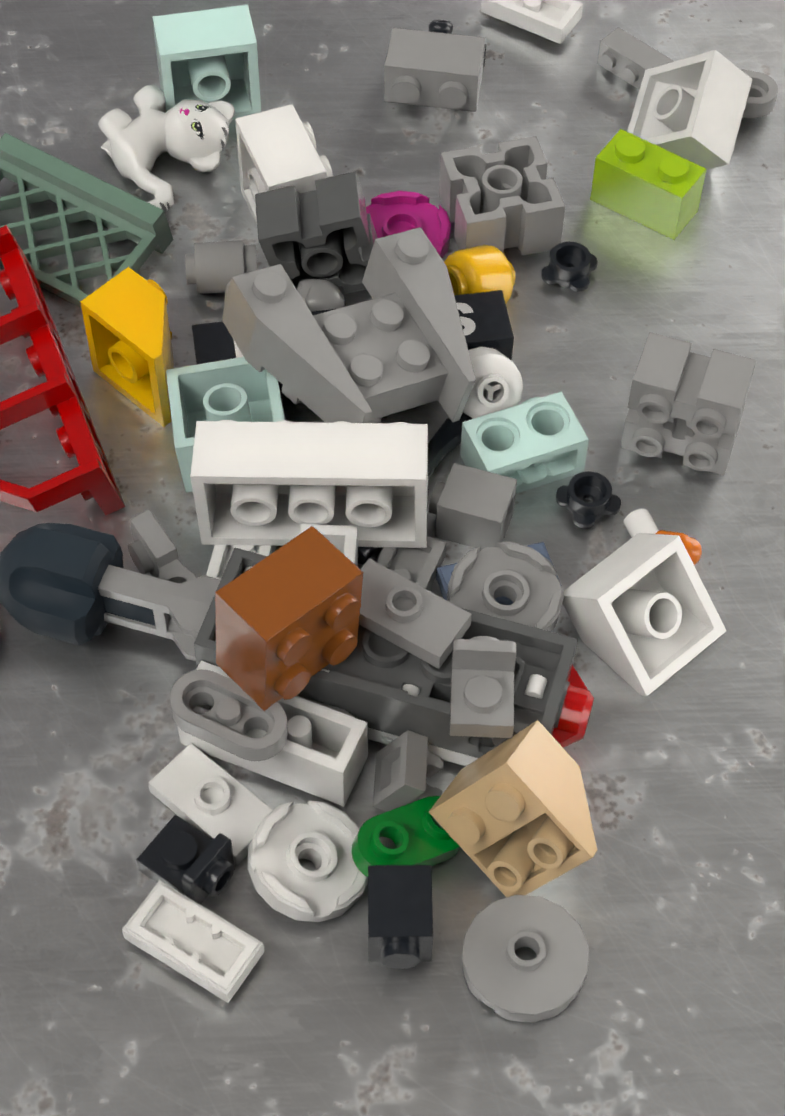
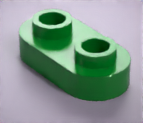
(413, 833)

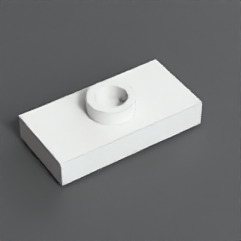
(209, 799)
(193, 941)

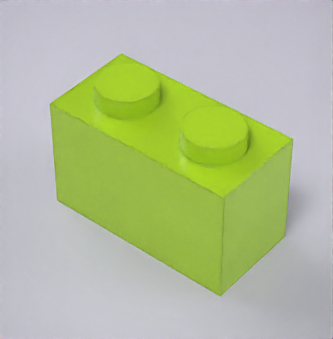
(647, 184)

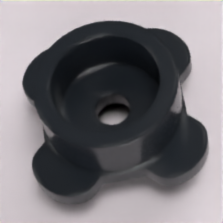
(569, 266)
(592, 487)

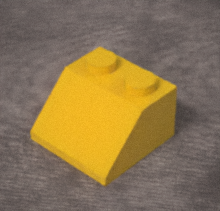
(132, 340)

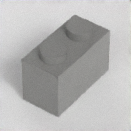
(434, 69)

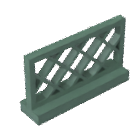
(86, 199)

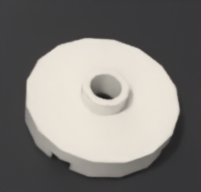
(311, 833)

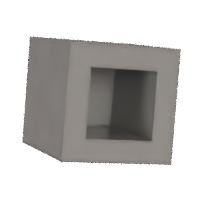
(473, 506)

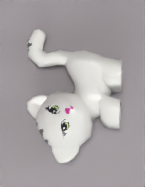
(188, 132)

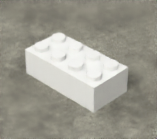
(268, 477)

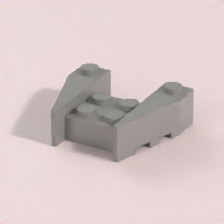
(364, 356)

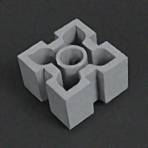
(502, 197)
(686, 403)

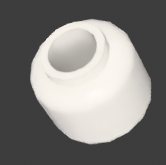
(506, 383)

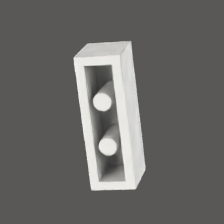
(320, 753)

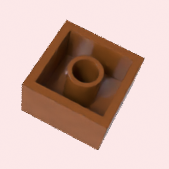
(288, 618)

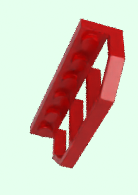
(58, 393)

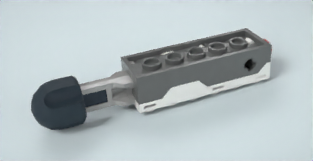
(73, 583)

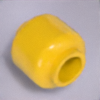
(480, 270)

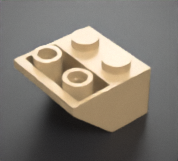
(520, 812)

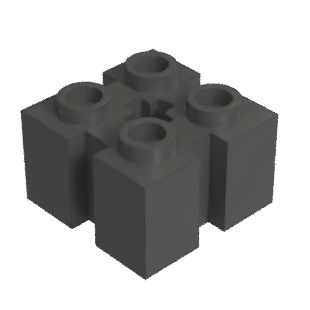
(318, 231)

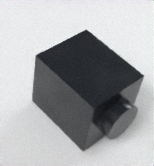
(400, 915)

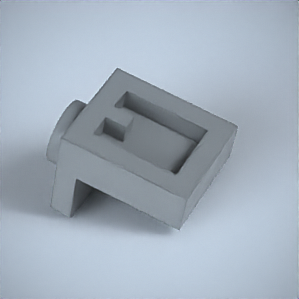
(482, 687)

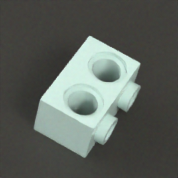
(527, 442)

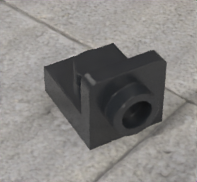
(188, 860)

